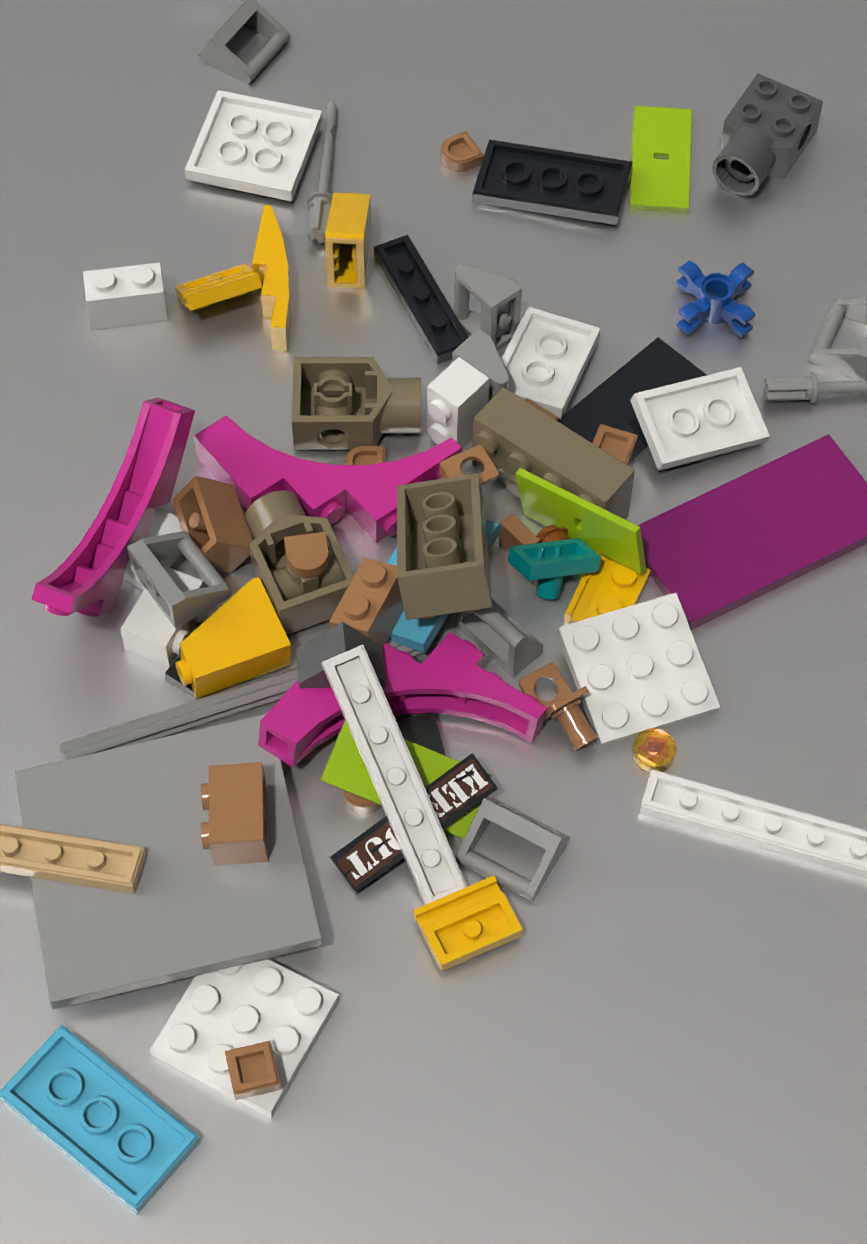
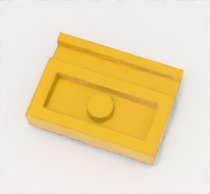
(218, 287)
(606, 590)
(467, 923)

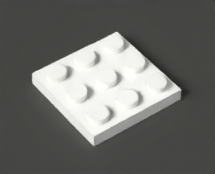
(254, 145)
(638, 669)
(240, 1010)

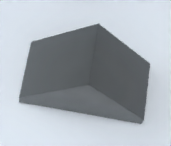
(328, 645)

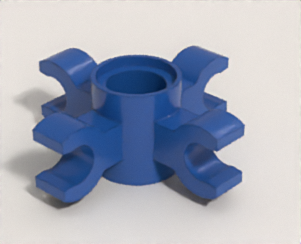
(715, 298)

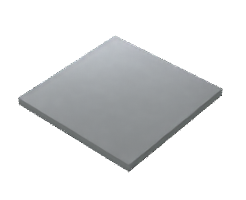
(185, 908)

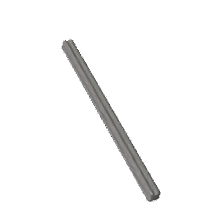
(189, 714)

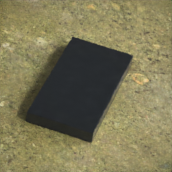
(552, 182)
(610, 401)

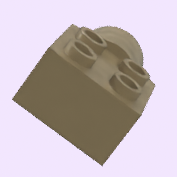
(350, 403)
(296, 599)

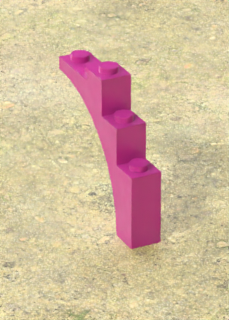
(322, 488)
(95, 569)
(445, 683)

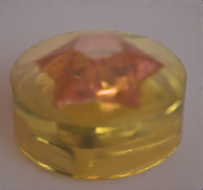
(654, 750)

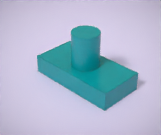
(551, 562)

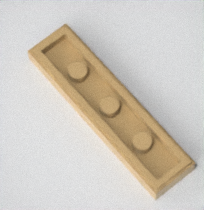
(71, 859)

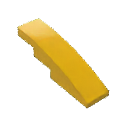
(272, 266)

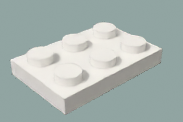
(548, 358)
(699, 418)

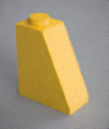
(348, 240)
(234, 643)

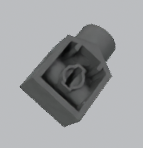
(764, 135)

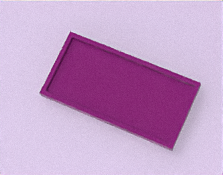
(758, 531)

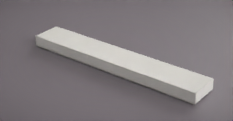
(394, 774)
(756, 823)

